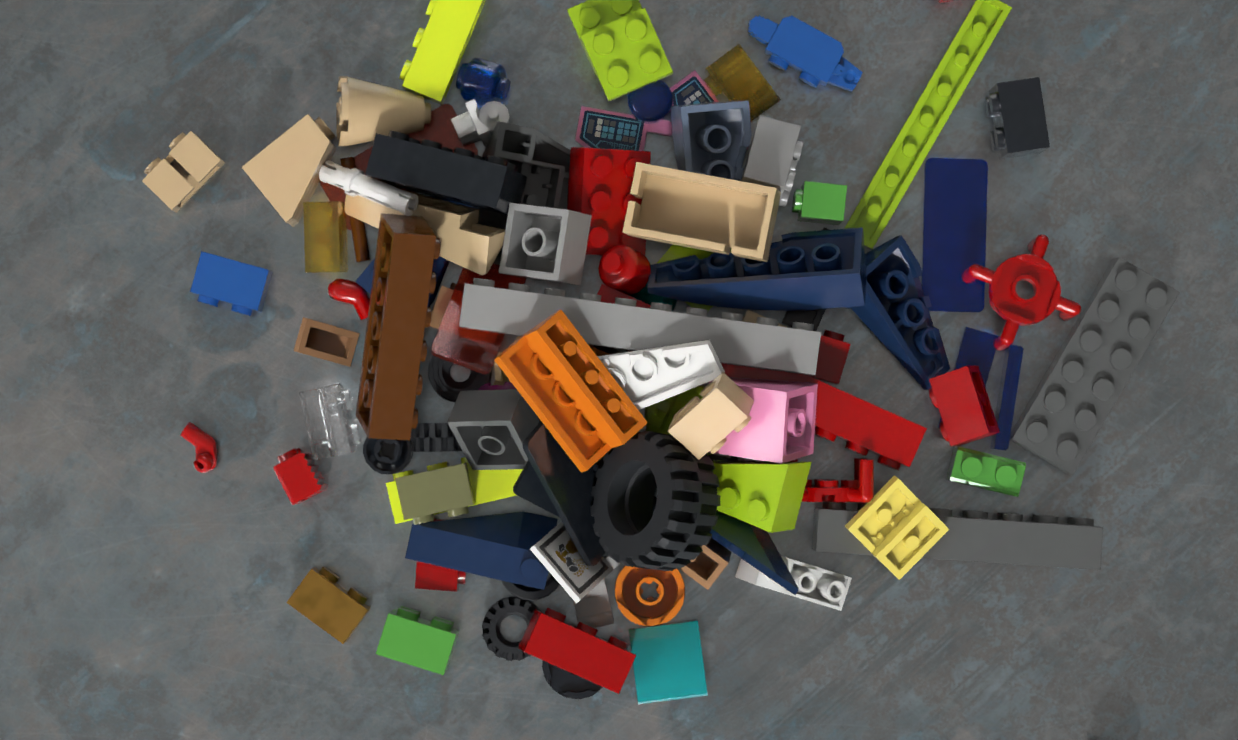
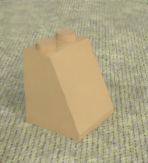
(291, 166)

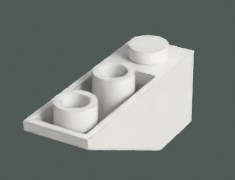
(814, 582)

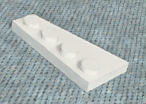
(663, 371)

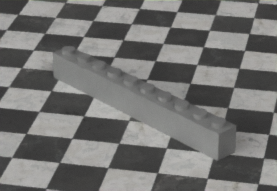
(638, 328)

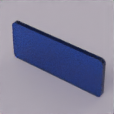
(954, 232)

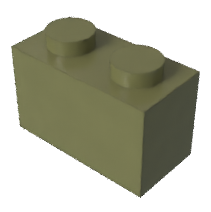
(435, 492)

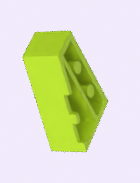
(762, 492)

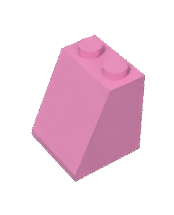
(780, 421)

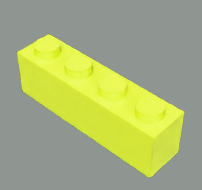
(440, 47)
(486, 486)

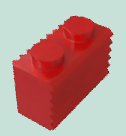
(299, 475)

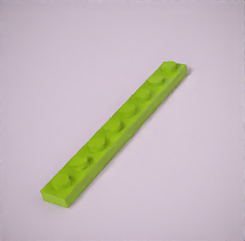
(927, 118)

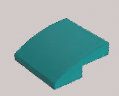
(668, 662)

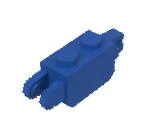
(806, 51)

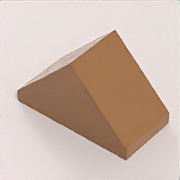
(326, 342)

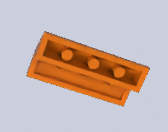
(570, 390)

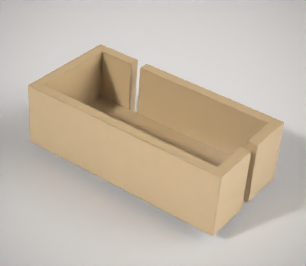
(702, 211)

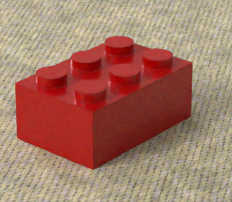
(601, 188)

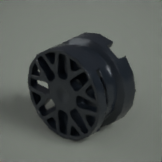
(387, 455)

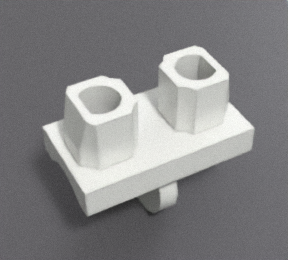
(478, 123)

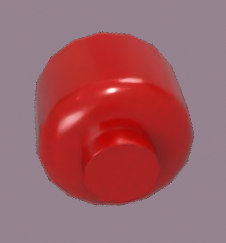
(624, 269)

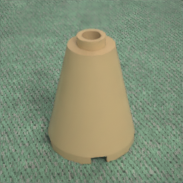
(375, 108)

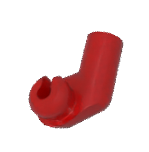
(352, 293)
(204, 445)

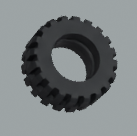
(683, 506)

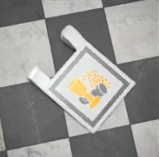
(566, 565)

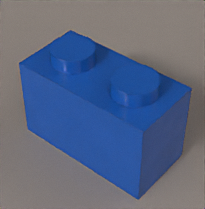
(230, 282)

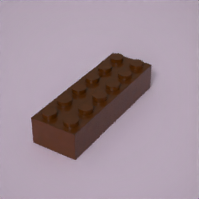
(397, 326)

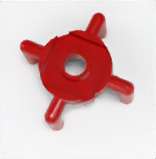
(1007, 302)
(856, 490)

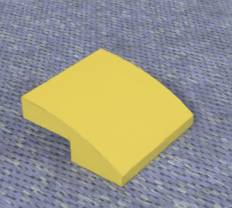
(897, 527)

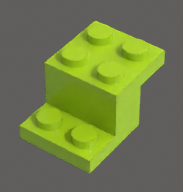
(620, 44)

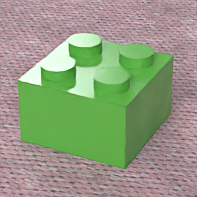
(418, 640)

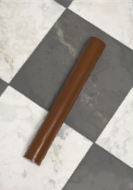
(357, 226)

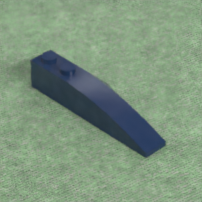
(801, 274)

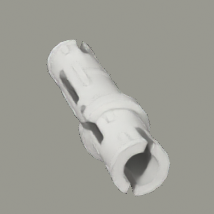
(356, 183)

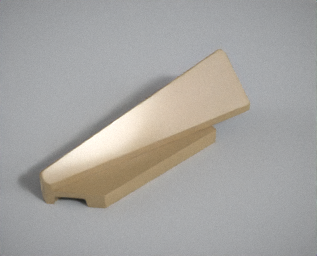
(454, 224)

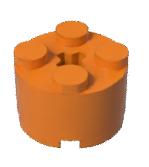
(650, 610)

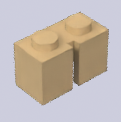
(182, 171)
(706, 422)

